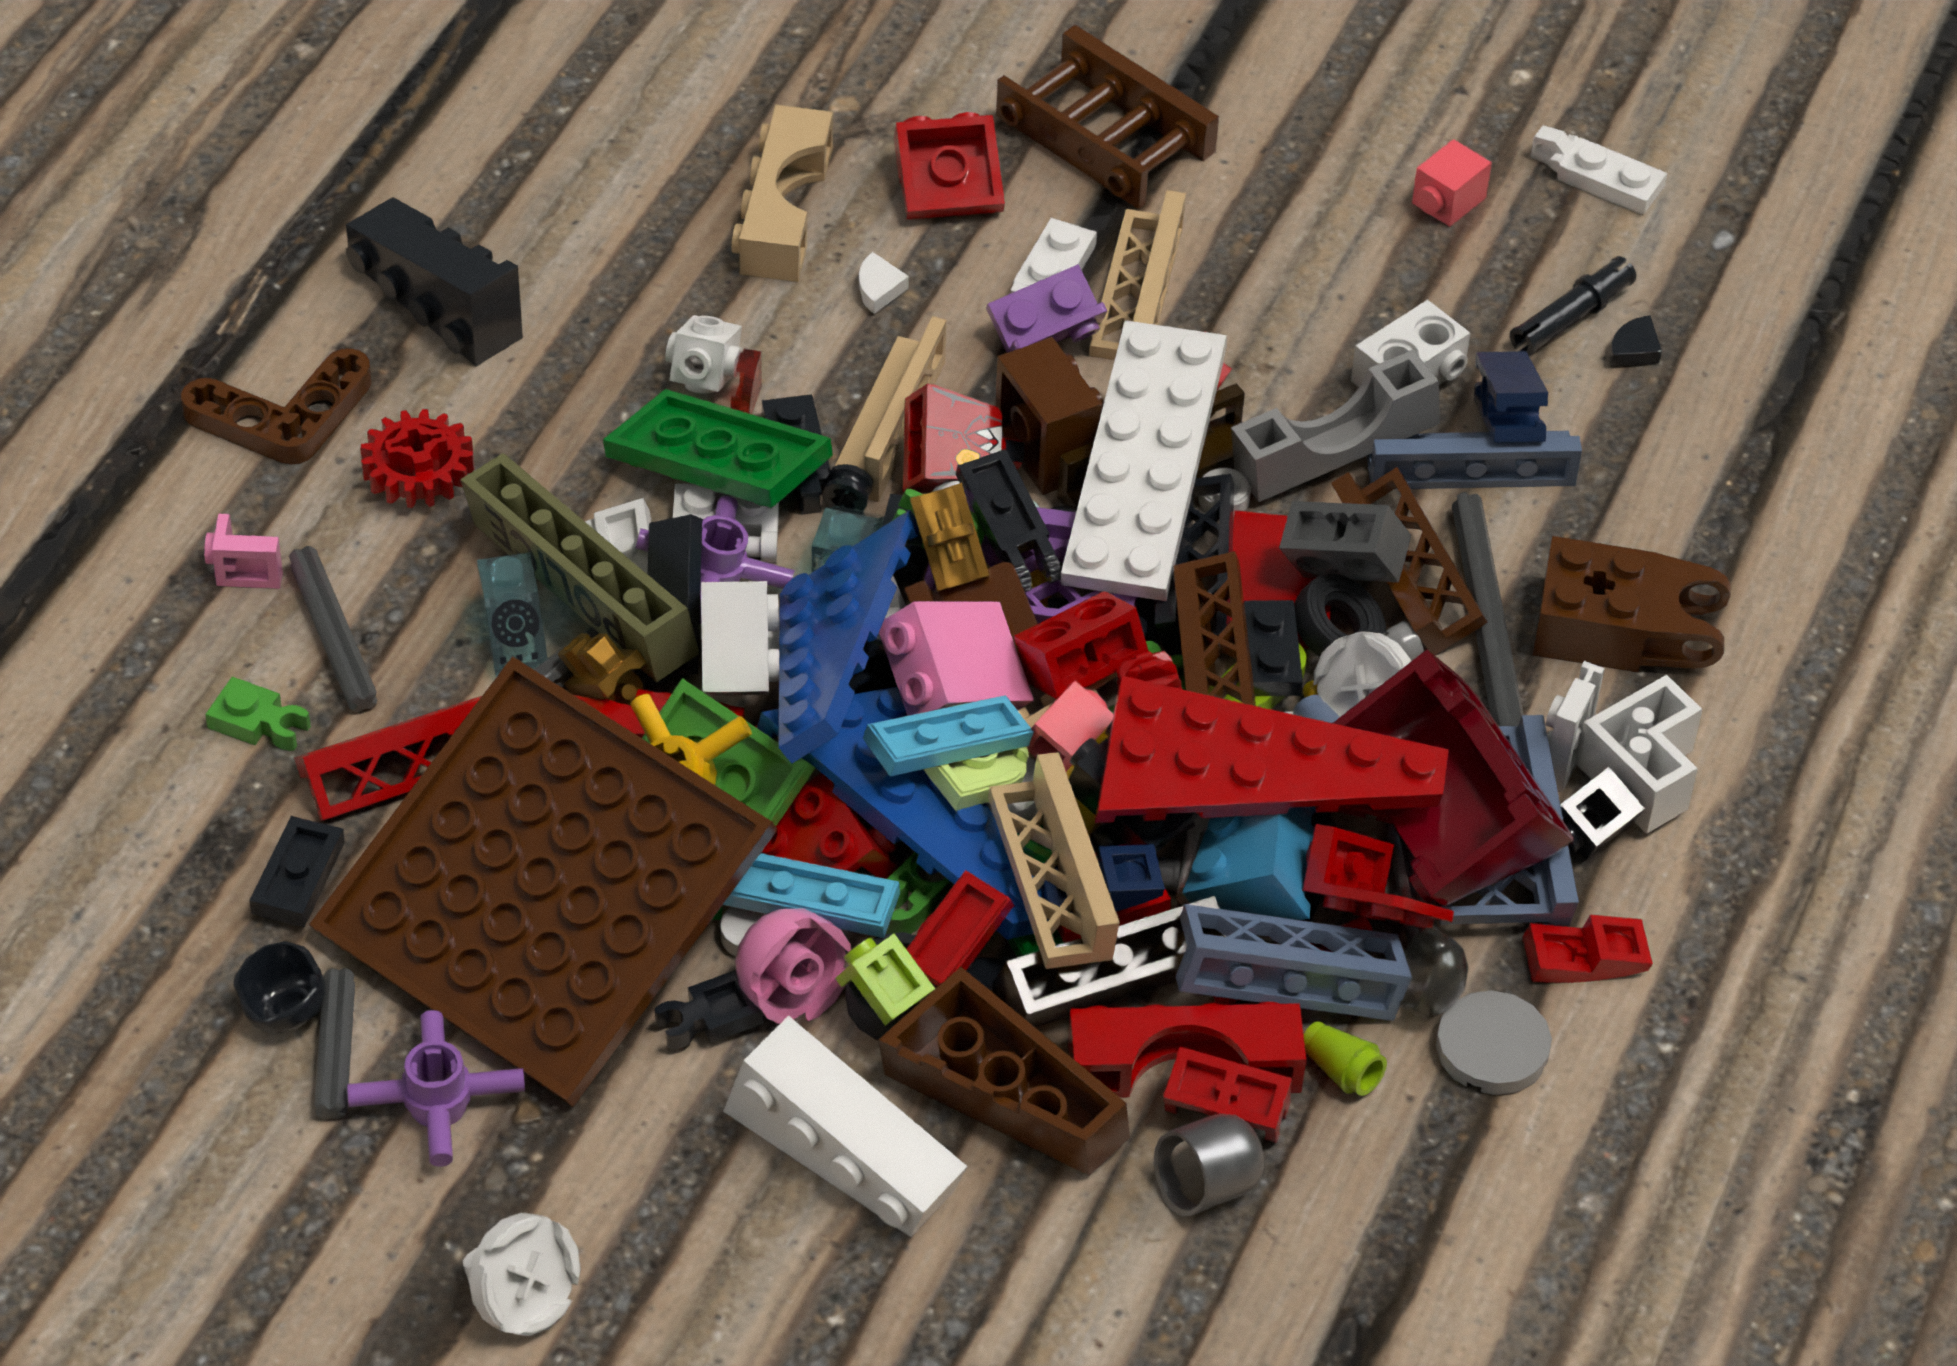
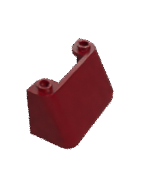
(1491, 806)

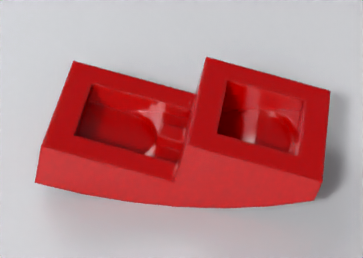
(1598, 951)

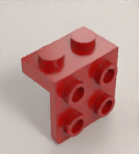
(830, 834)
(1353, 879)

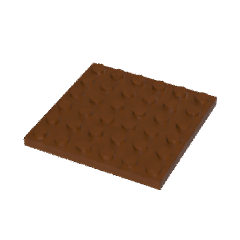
(543, 879)

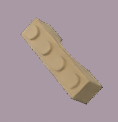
(774, 232)

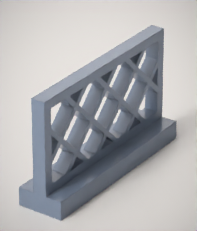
(1550, 879)

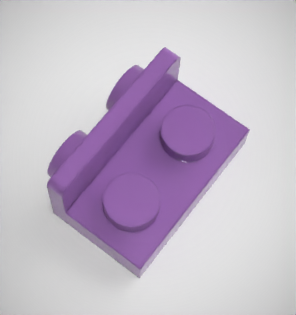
(1049, 308)

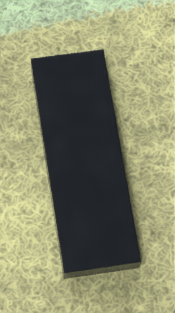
(676, 566)

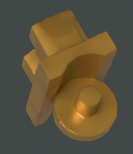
(949, 537)
(602, 668)

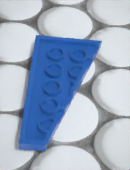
(912, 806)

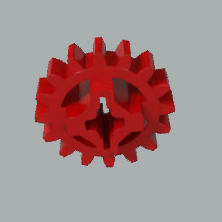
(417, 458)

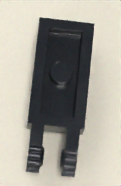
(1008, 515)

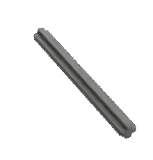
(1483, 584)

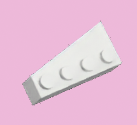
(842, 1128)

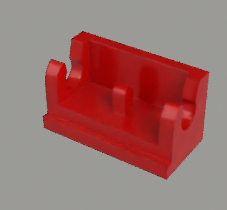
(1227, 1087)

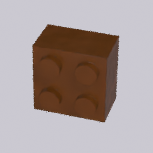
(1046, 408)

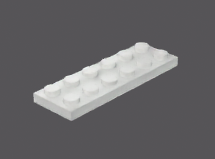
(1144, 461)

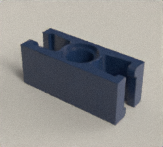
(1510, 396)

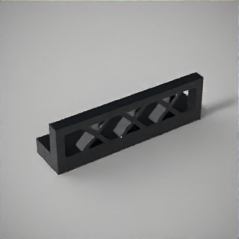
(1166, 611)

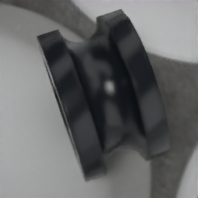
(848, 487)

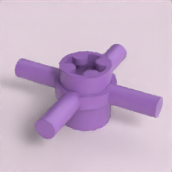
(725, 552)
(436, 1087)

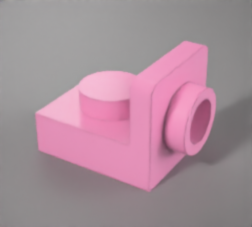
(243, 559)

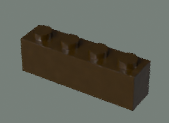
(1143, 959)

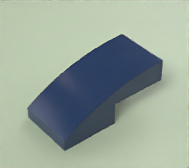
(1129, 874)

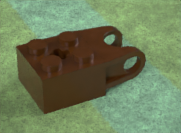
(1626, 607)

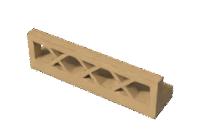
(1149, 287)
(879, 430)
(1072, 853)

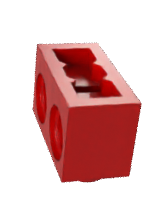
(1080, 644)

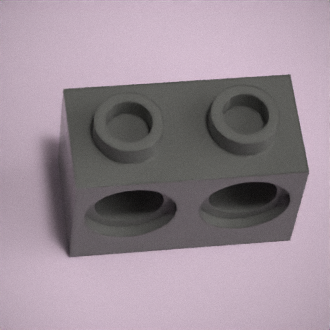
(1345, 540)

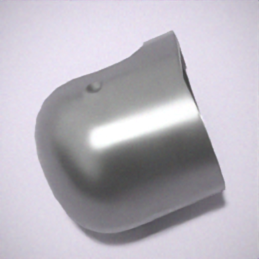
(1227, 1155)

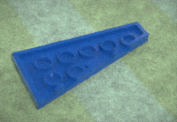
(824, 633)

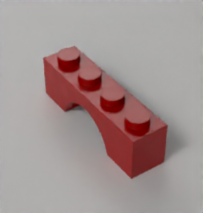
(1128, 1041)

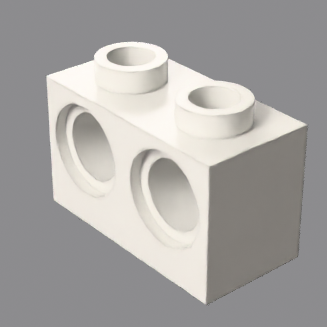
(1428, 331)

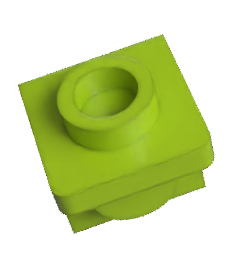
(885, 977)

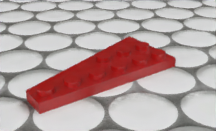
(1238, 759)

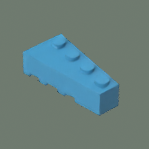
(1255, 864)

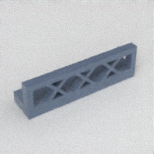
(1477, 460)
(1295, 970)

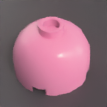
(791, 964)

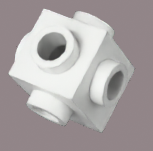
(704, 353)

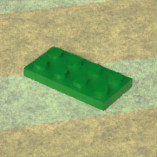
(718, 448)

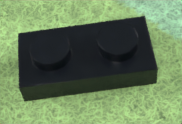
(1274, 647)
(297, 871)

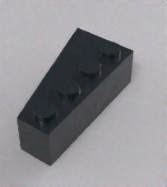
(439, 279)

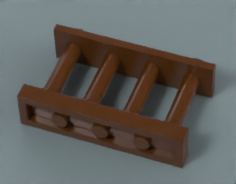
(1116, 81)

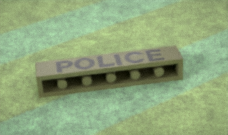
(580, 566)

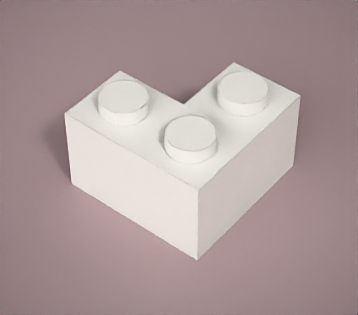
(736, 638)
(1646, 748)

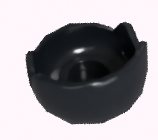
(280, 987)

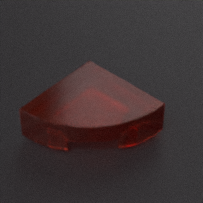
(750, 381)

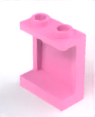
(953, 655)

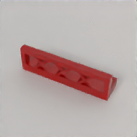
(372, 746)

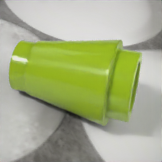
(1345, 1058)

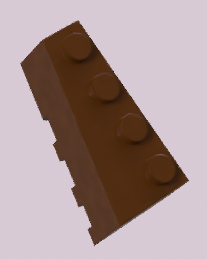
(1005, 1073)

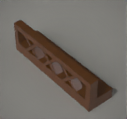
(1408, 594)
(1201, 646)

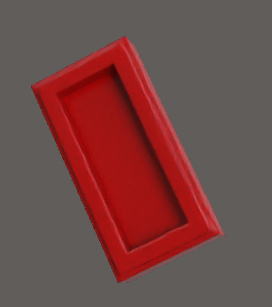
(959, 928)

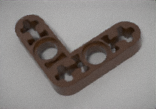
(277, 421)

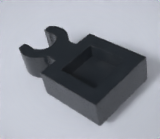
(713, 1007)

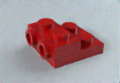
(949, 166)

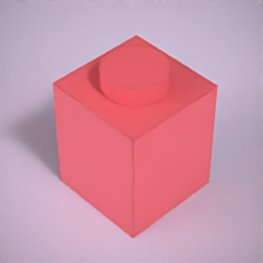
(1451, 182)
(1069, 723)

